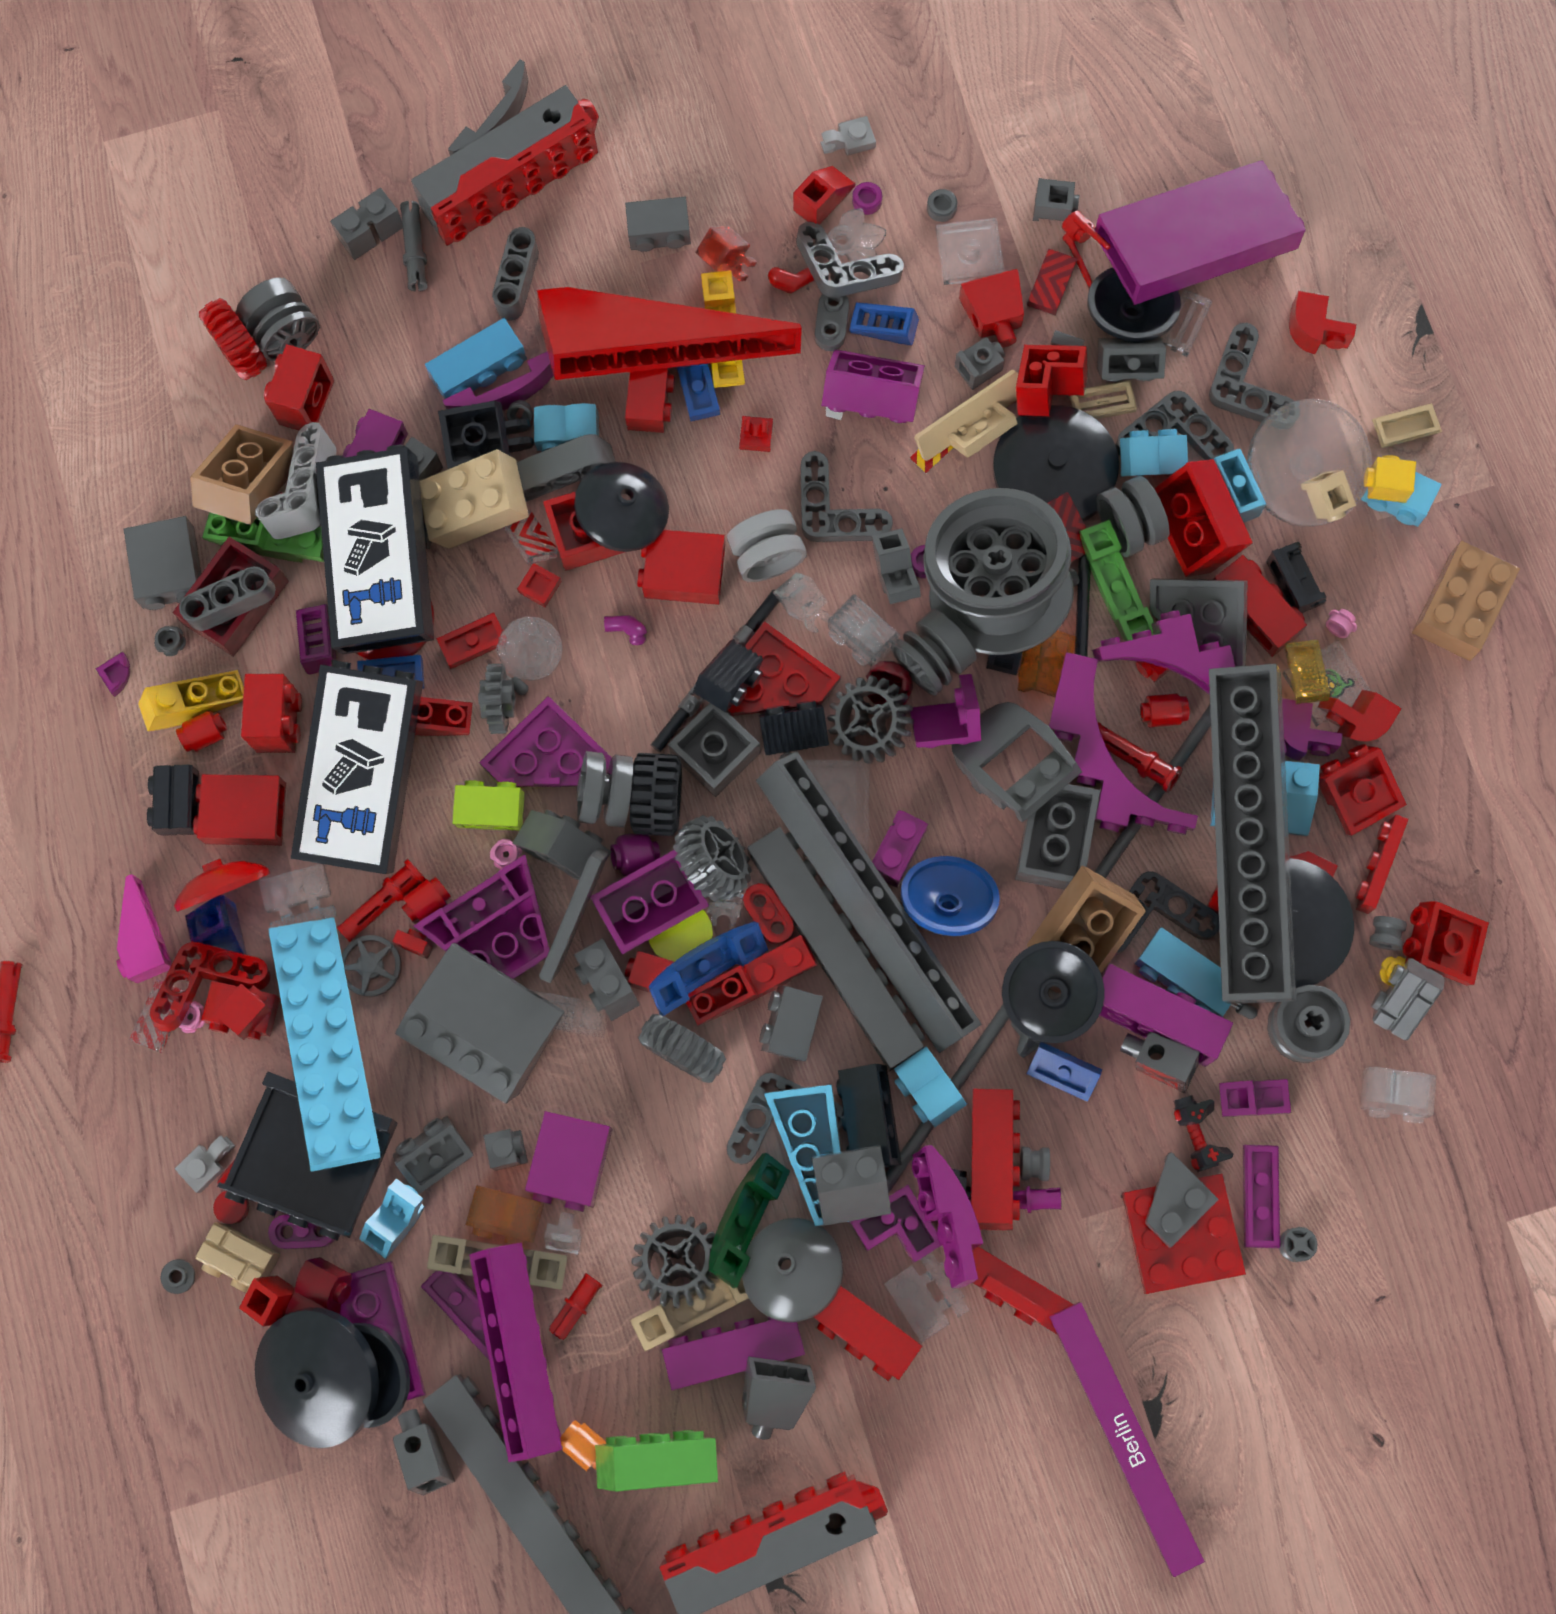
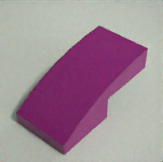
(1255, 1098)

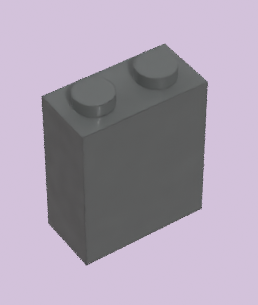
(162, 561)

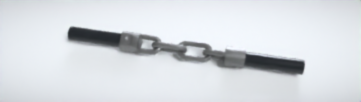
(690, 704)

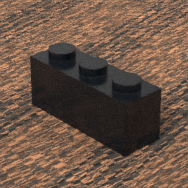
(869, 1110)

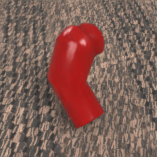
(788, 281)

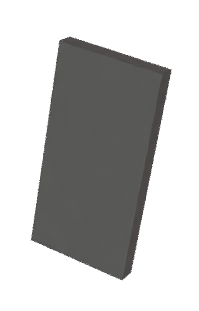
(573, 914)

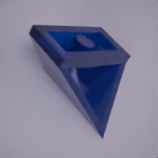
(216, 925)

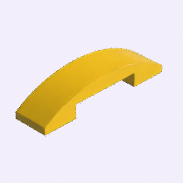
(719, 296)

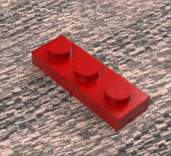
(1380, 863)

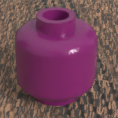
(633, 852)

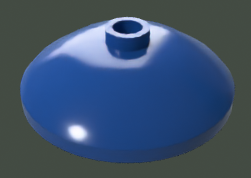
(950, 895)

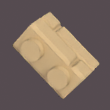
(235, 1256)

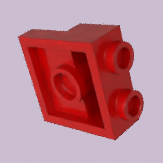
(1360, 788)
(1446, 941)

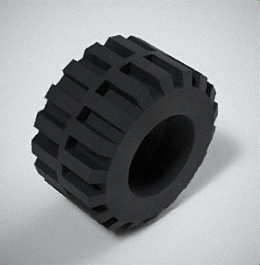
(656, 794)

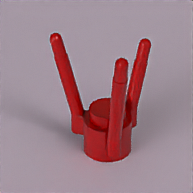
(1081, 229)

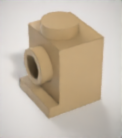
(1329, 495)

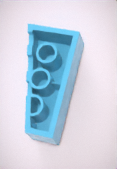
(808, 1130)

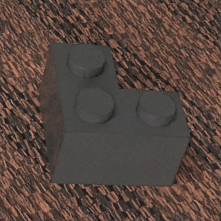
(558, 841)

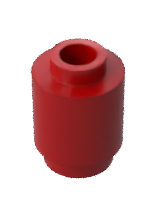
(1164, 710)
(201, 731)
(425, 899)

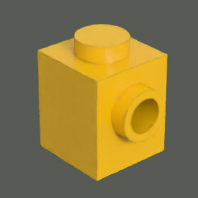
(1390, 479)

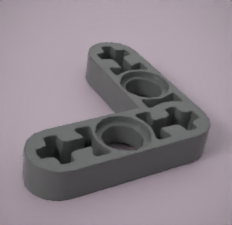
(881, 269)
(1234, 380)
(1173, 419)
(830, 519)
(758, 1101)

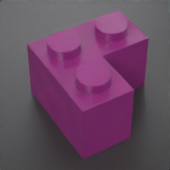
(905, 1221)

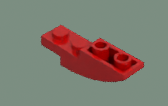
(443, 717)
(750, 981)

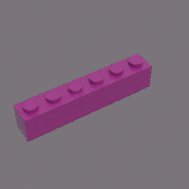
(515, 1352)

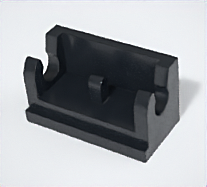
(1295, 578)

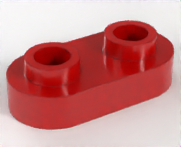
(769, 914)

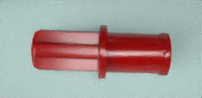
(575, 1307)

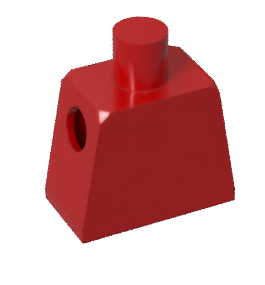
(994, 305)

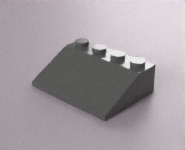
(480, 1023)

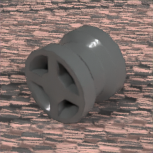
(1388, 933)
(1035, 1163)
(1302, 1239)

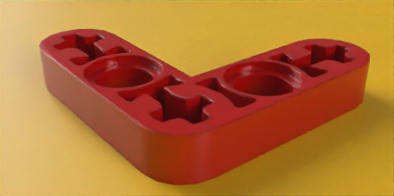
(202, 969)

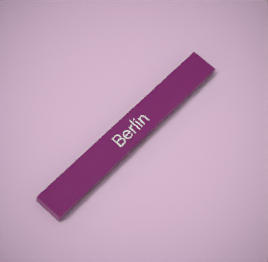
(1127, 1439)

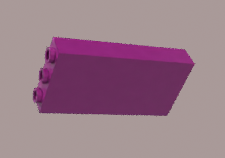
(1199, 231)

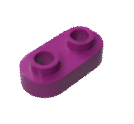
(301, 1237)

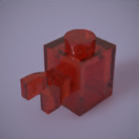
(725, 251)

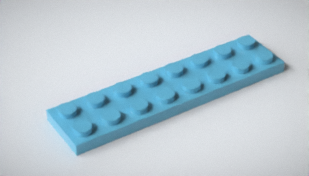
(323, 1045)

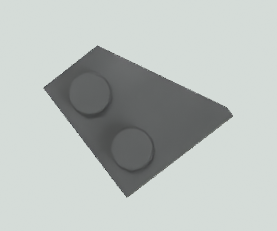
(1177, 1201)

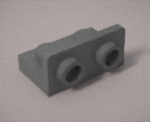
(431, 1154)

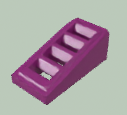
(314, 657)

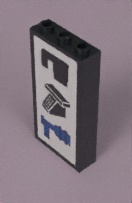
(374, 550)
(357, 768)

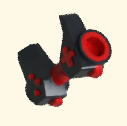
(1190, 1114)

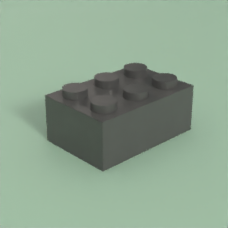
(1058, 838)

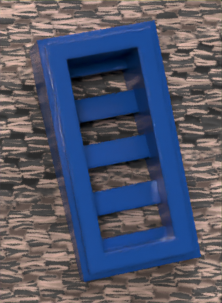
(894, 335)

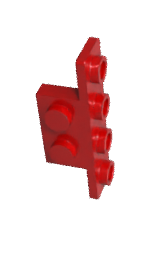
(1019, 1291)

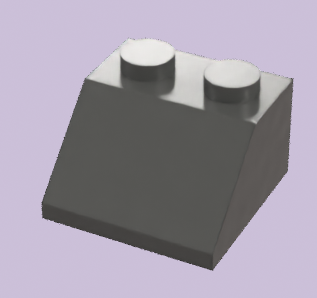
(851, 1185)

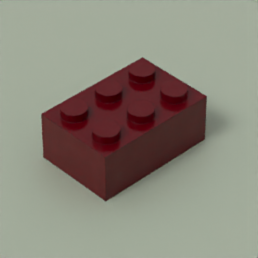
(229, 560)

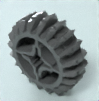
(854, 699)
(712, 858)
(682, 1048)
(685, 1249)

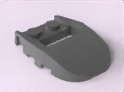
(999, 729)

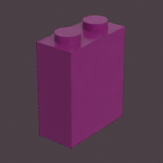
(568, 1161)

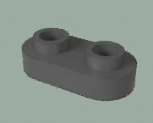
(831, 318)

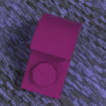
(1299, 735)

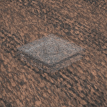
(969, 250)

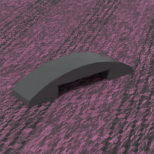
(515, 90)

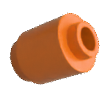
(580, 1443)

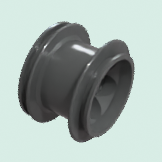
(998, 541)

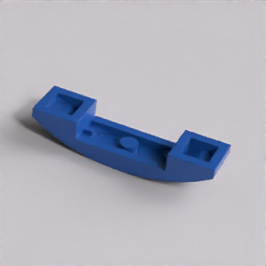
(704, 963)

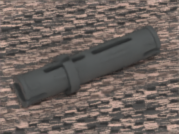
(414, 256)

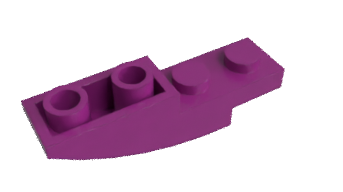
(946, 1201)

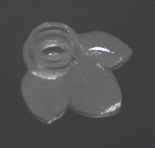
(860, 236)

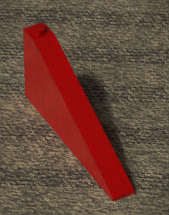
(616, 334)

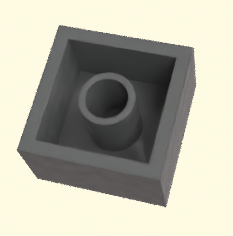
(714, 748)

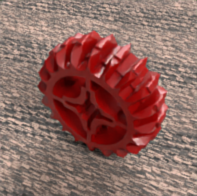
(233, 339)

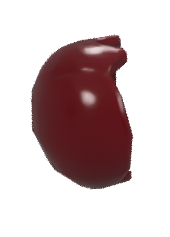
(895, 674)

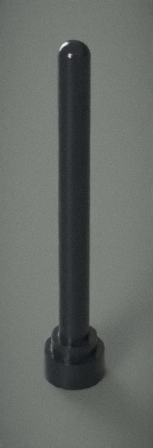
(1082, 610)

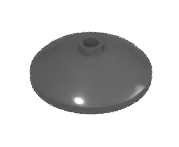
(810, 1280)

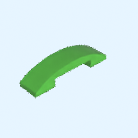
(1114, 580)

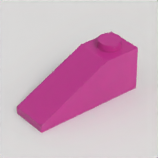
(139, 936)

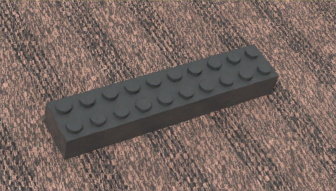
(1252, 835)

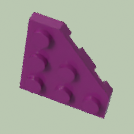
(542, 750)

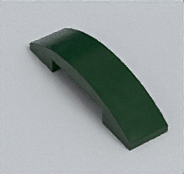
(742, 1218)

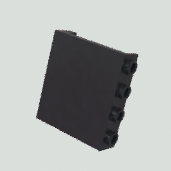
(277, 1172)

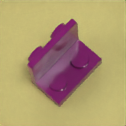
(950, 721)

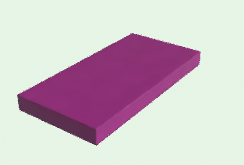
(378, 1302)

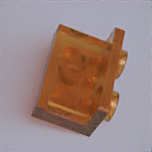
(1044, 663)

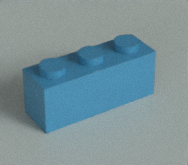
(477, 360)

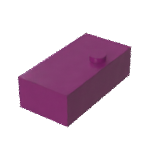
(1149, 1008)

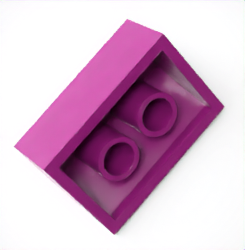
(872, 386)
(648, 902)

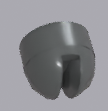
(514, 407)

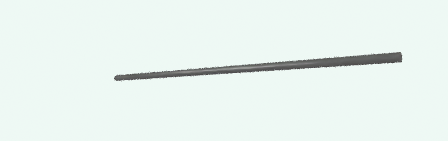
(1001, 1016)

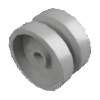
(766, 545)

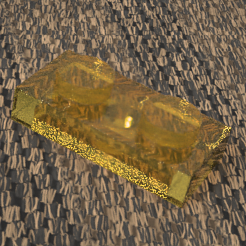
(1307, 671)

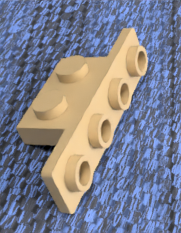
(972, 422)

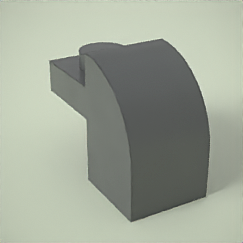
(895, 566)

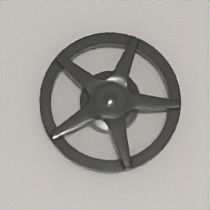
(371, 965)

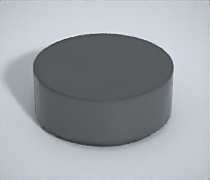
(942, 205)

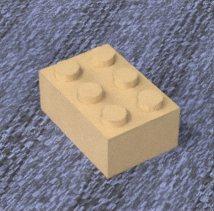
(473, 499)

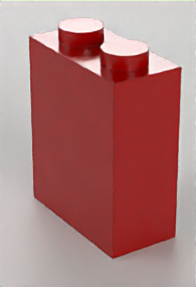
(683, 567)
(240, 809)

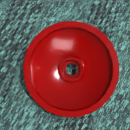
(217, 880)

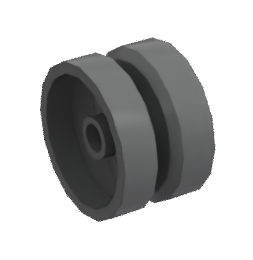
(1134, 515)
(609, 789)
(1328, 1024)

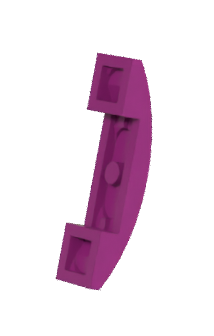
(519, 388)

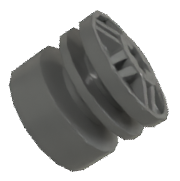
(277, 317)
(934, 651)

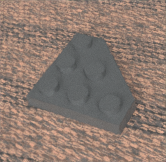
(1215, 607)

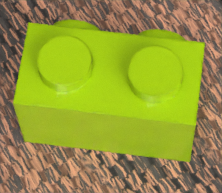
(488, 806)

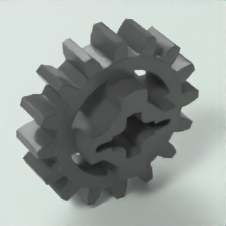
(497, 698)

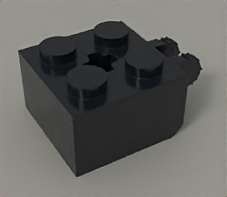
(480, 422)

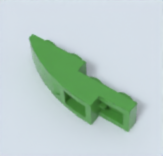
(260, 541)

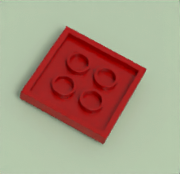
(1201, 1255)

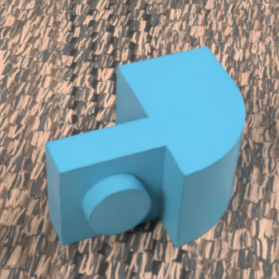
(392, 1219)

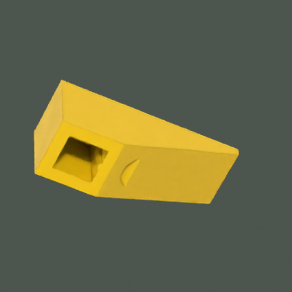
(179, 701)

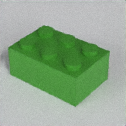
(656, 1461)

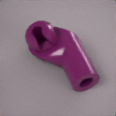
(629, 625)

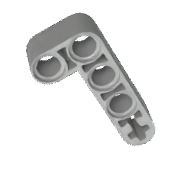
(298, 507)

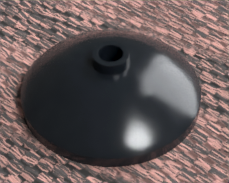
(1119, 317)
(616, 521)
(1028, 986)
(392, 1372)

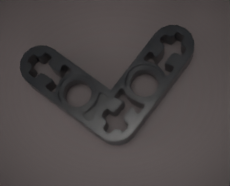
(1159, 902)

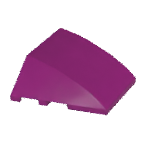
(494, 921)

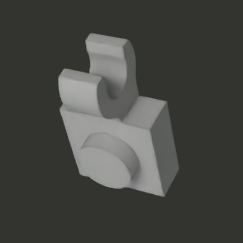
(852, 135)
(202, 1165)

